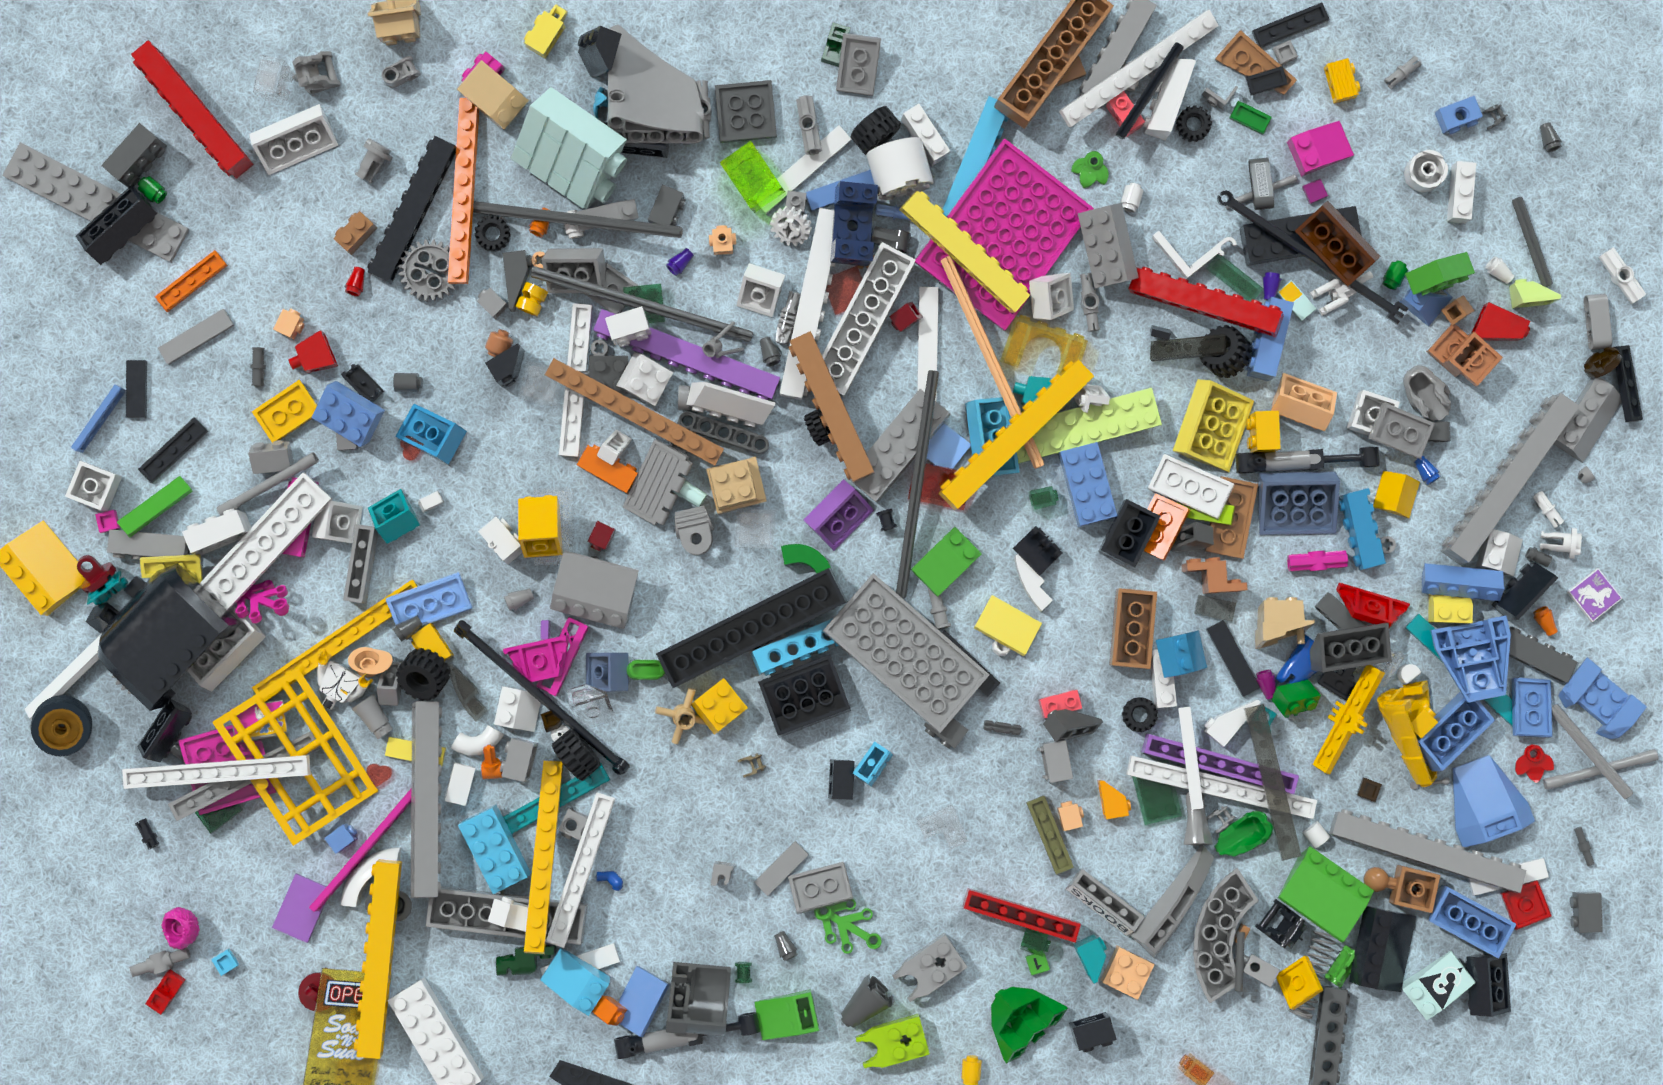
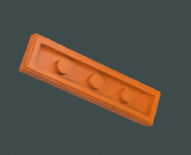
(191, 281)

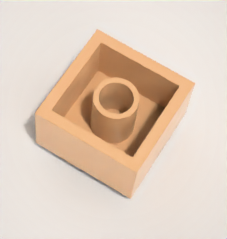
(1127, 972)

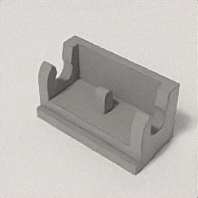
(722, 869)

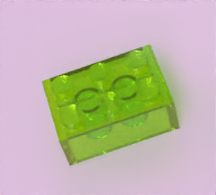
(752, 176)

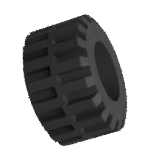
(875, 129)
(1234, 359)
(423, 674)
(576, 755)

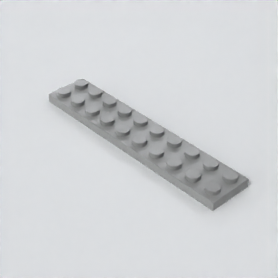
(87, 198)

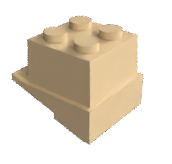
(396, 20)
(736, 485)
(1280, 620)

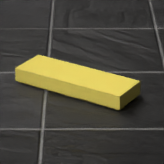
(403, 749)

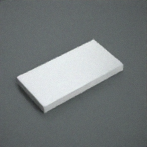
(1191, 486)

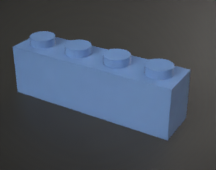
(1462, 582)

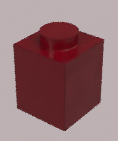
(905, 317)
(601, 536)

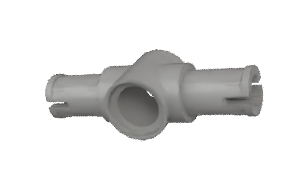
(705, 101)
(1089, 292)
(159, 962)

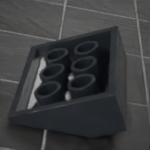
(804, 696)
(1382, 949)

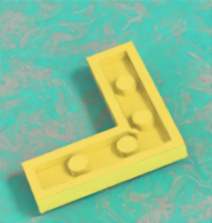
(190, 563)

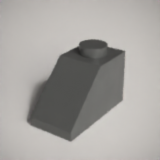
(1194, 537)

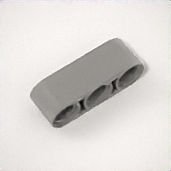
(1598, 320)

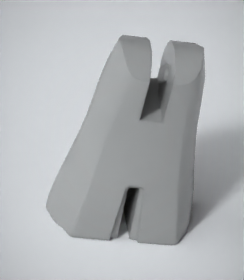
(1197, 826)

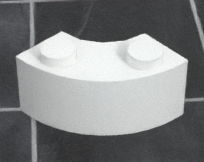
(509, 913)

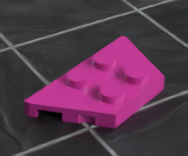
(540, 659)

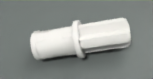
(1548, 509)

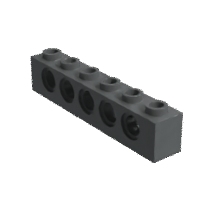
(1322, 1035)

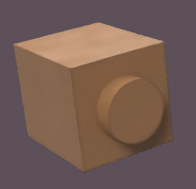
(1457, 310)

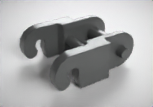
(1497, 121)

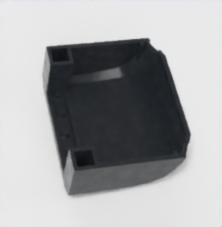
(162, 634)

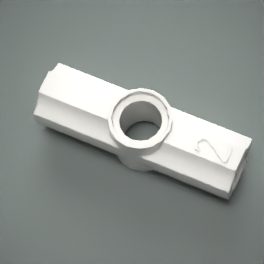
(1615, 265)

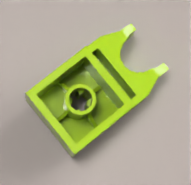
(890, 1048)

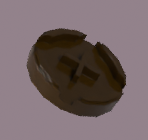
(1602, 363)

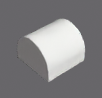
(1407, 673)
(1316, 834)

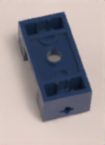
(855, 204)

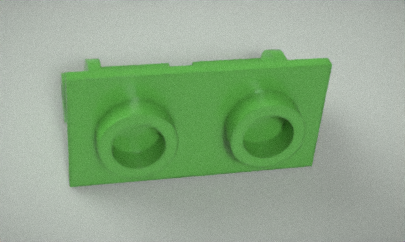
(1341, 967)

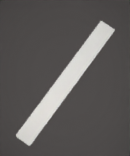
(1190, 758)

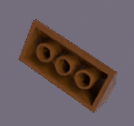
(1337, 243)

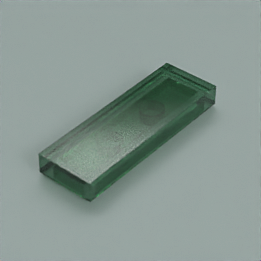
(1234, 278)

